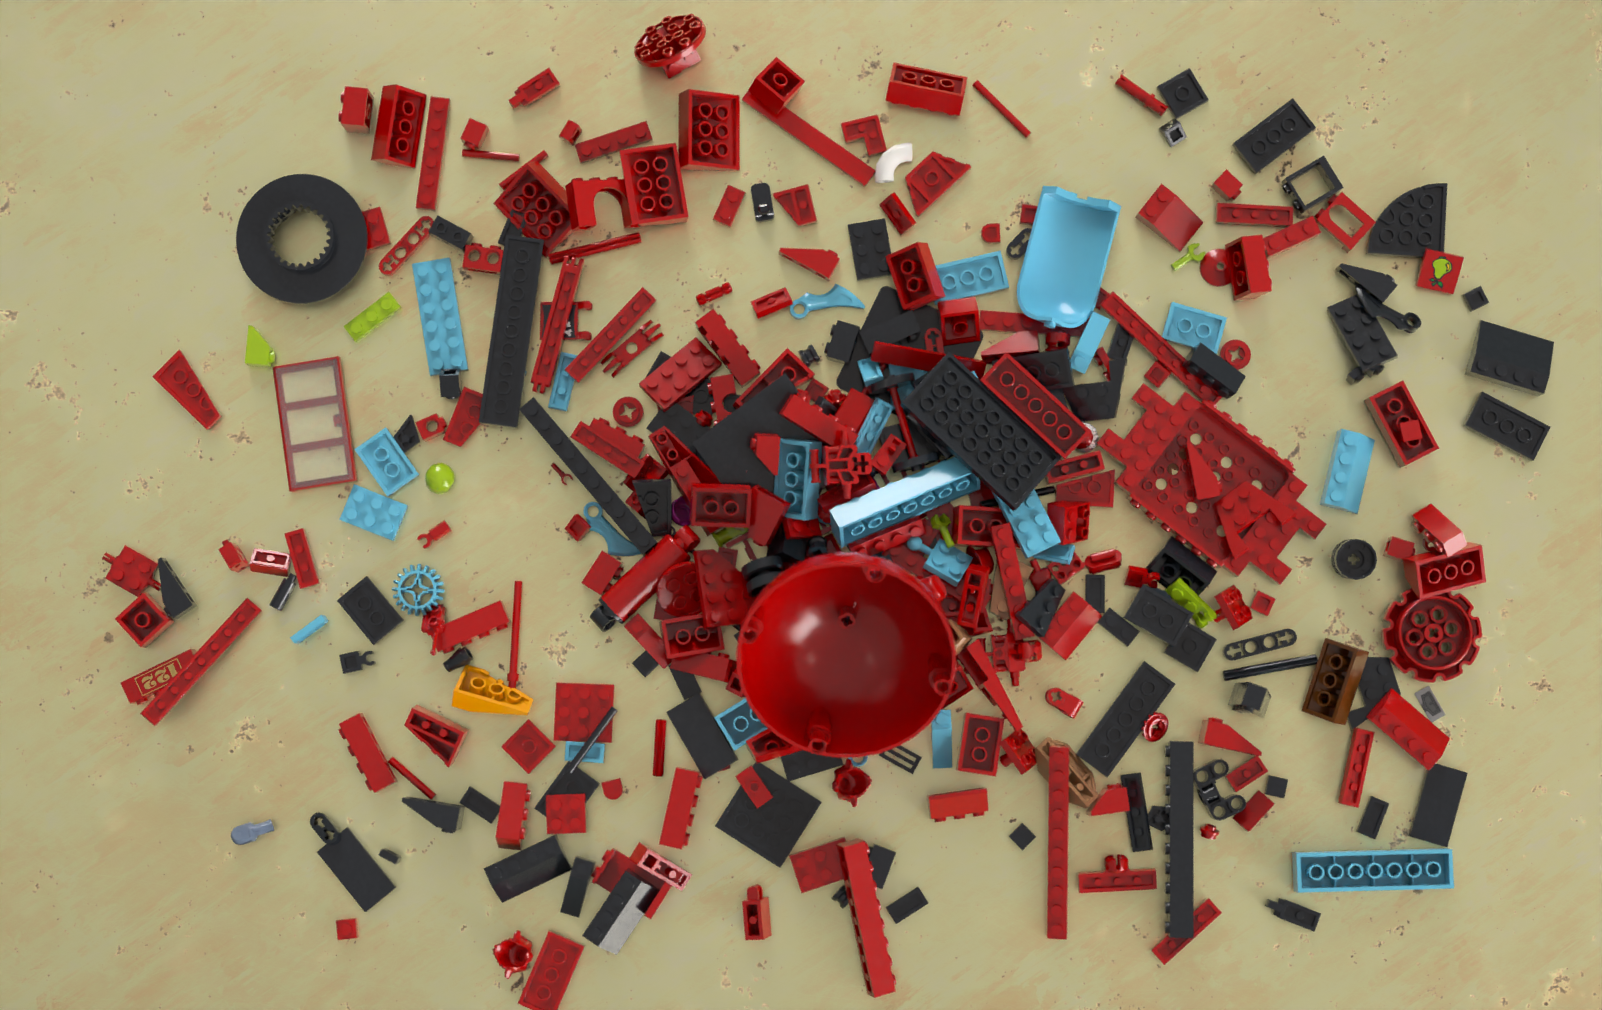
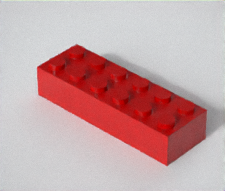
(1035, 405)

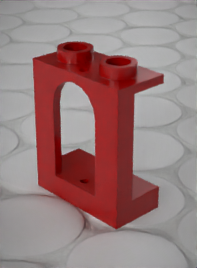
(1325, 221)

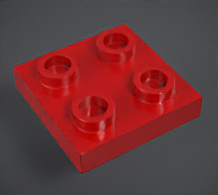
(1232, 608)
(1018, 751)

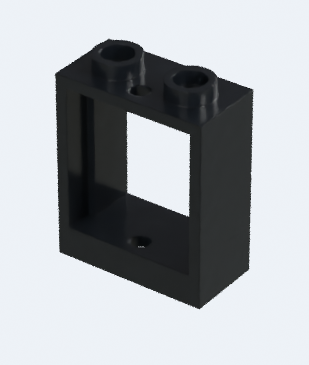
(1327, 174)

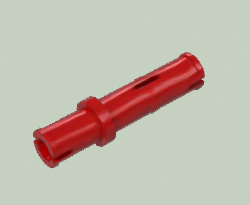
(1141, 95)

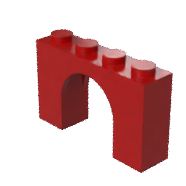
(581, 197)

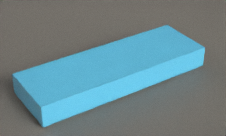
(562, 384)
(873, 426)

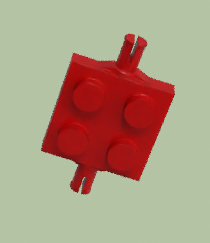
(132, 571)

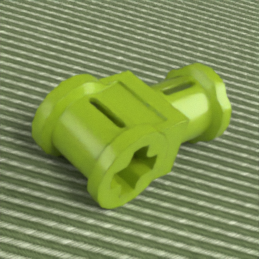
(727, 534)

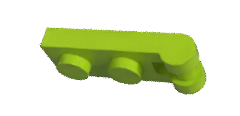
(1191, 601)

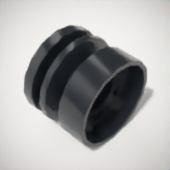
(1365, 559)

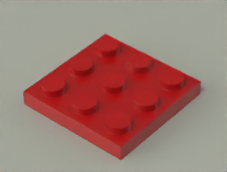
(581, 709)

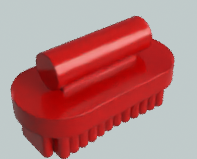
(1103, 561)

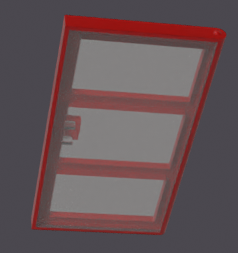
(314, 424)

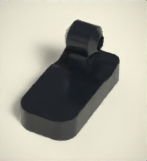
(762, 202)

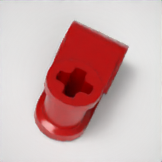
(1066, 703)

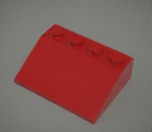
(709, 131)
(654, 185)
(542, 203)

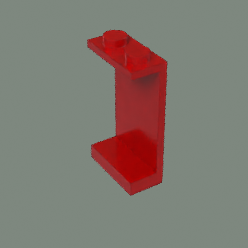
(614, 867)

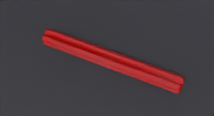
(596, 247)

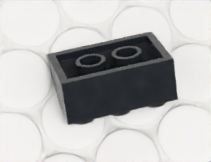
(1178, 561)

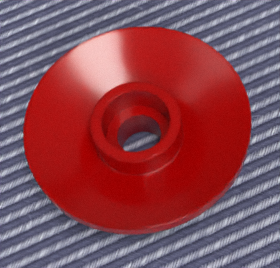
(1209, 269)

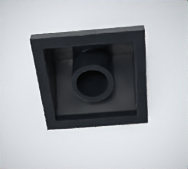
(788, 549)

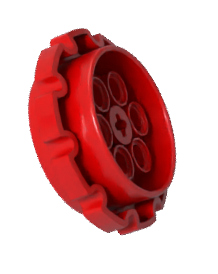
(1409, 656)

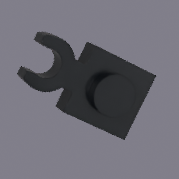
(353, 661)

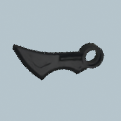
(1377, 309)

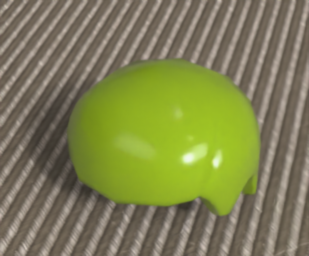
(439, 478)

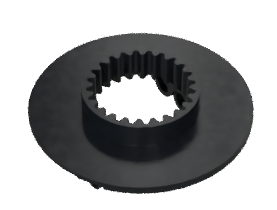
(272, 207)

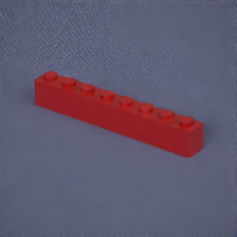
(866, 917)

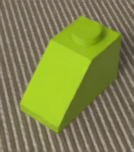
(258, 350)

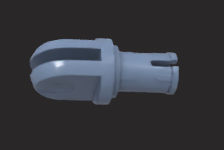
(249, 832)

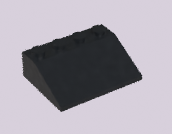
(1510, 358)

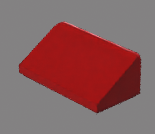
(270, 562)
(1255, 809)

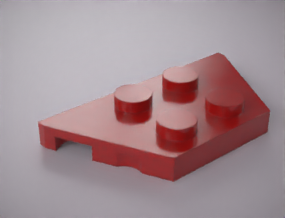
(932, 179)

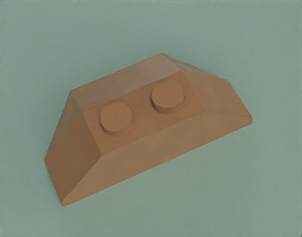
(1081, 780)

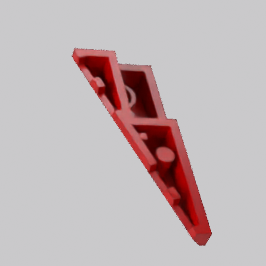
(982, 672)

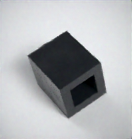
(450, 383)

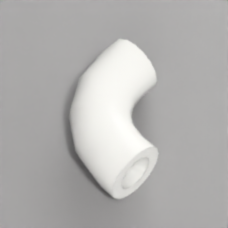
(890, 160)

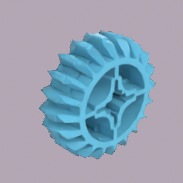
(418, 581)

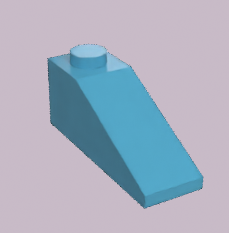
(1089, 342)
(942, 740)

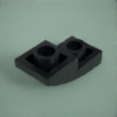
(1357, 375)

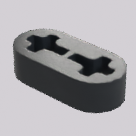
(1017, 241)
(328, 826)

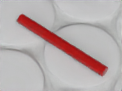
(1002, 109)

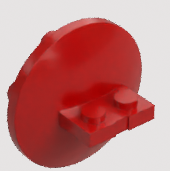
(671, 45)

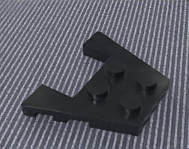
(1097, 399)
(1374, 684)

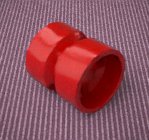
(1057, 338)

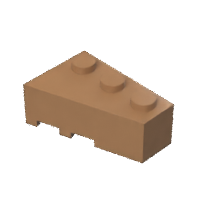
(998, 602)

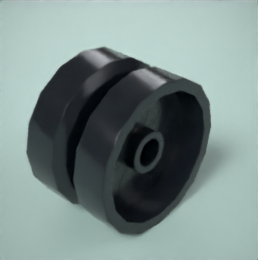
(761, 573)

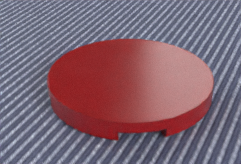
(679, 591)

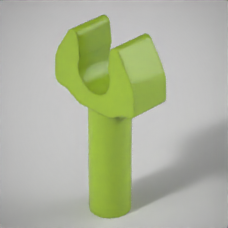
(1188, 257)
(941, 523)

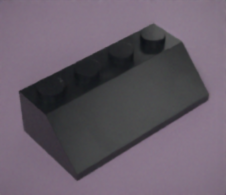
(528, 868)
(621, 912)

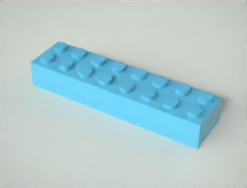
(901, 500)
(1372, 870)

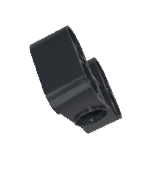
(1209, 794)

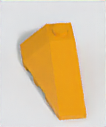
(484, 694)

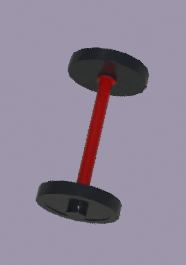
(892, 383)

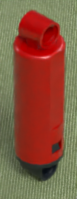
(642, 579)

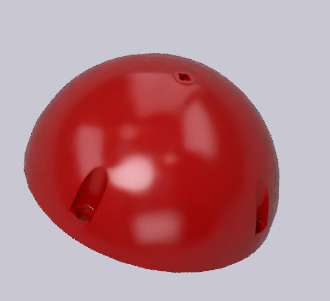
(856, 677)

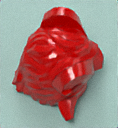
(850, 782)
(513, 954)

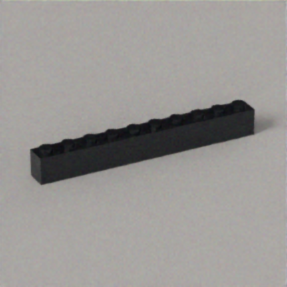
(588, 476)
(1180, 839)

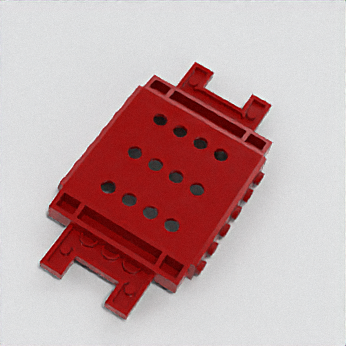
(1156, 444)

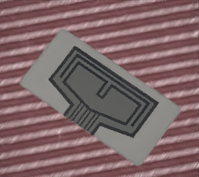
(1429, 704)

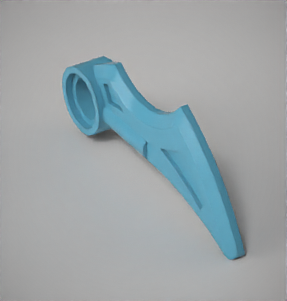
(836, 297)
(615, 541)

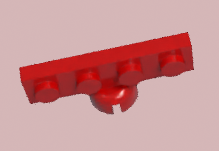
(1117, 877)

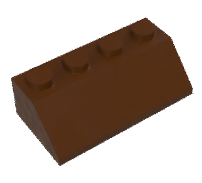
(1335, 681)

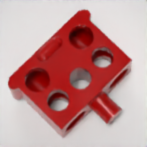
(233, 556)
(1068, 571)

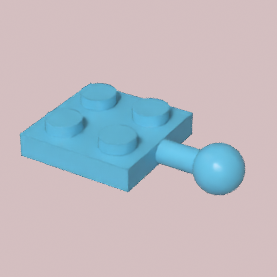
(942, 561)

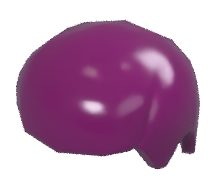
(680, 512)

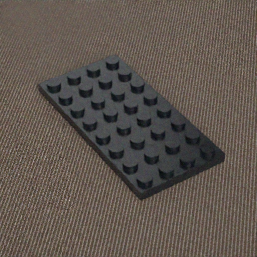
(981, 431)

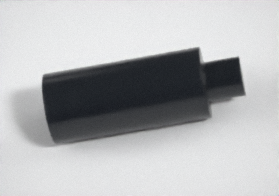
(283, 592)

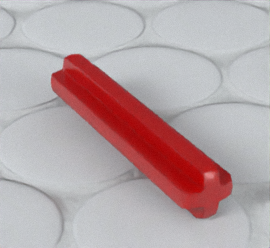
(659, 748)

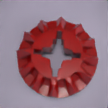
(1244, 353)
(631, 403)
(1155, 734)

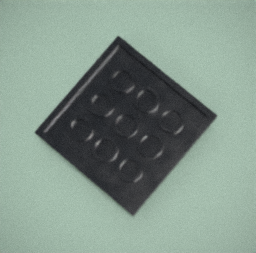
(774, 825)

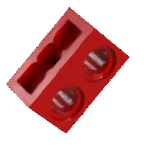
(482, 264)

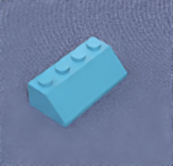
(1347, 471)
(795, 478)

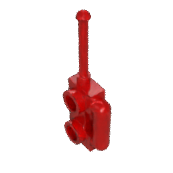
(433, 623)

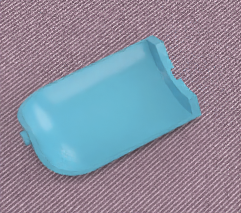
(1066, 257)

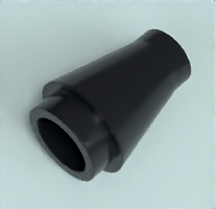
(458, 659)

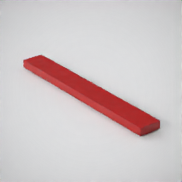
(814, 140)
(1156, 346)
(200, 662)

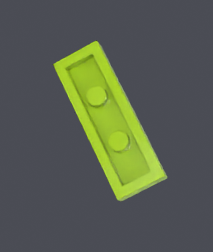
(372, 316)

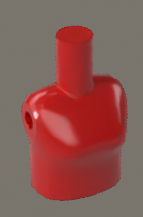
(1039, 575)

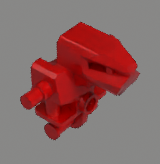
(840, 464)
(1011, 654)

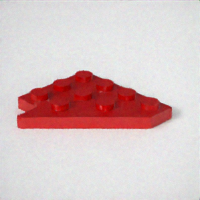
(721, 590)

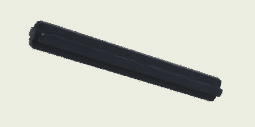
(1270, 667)

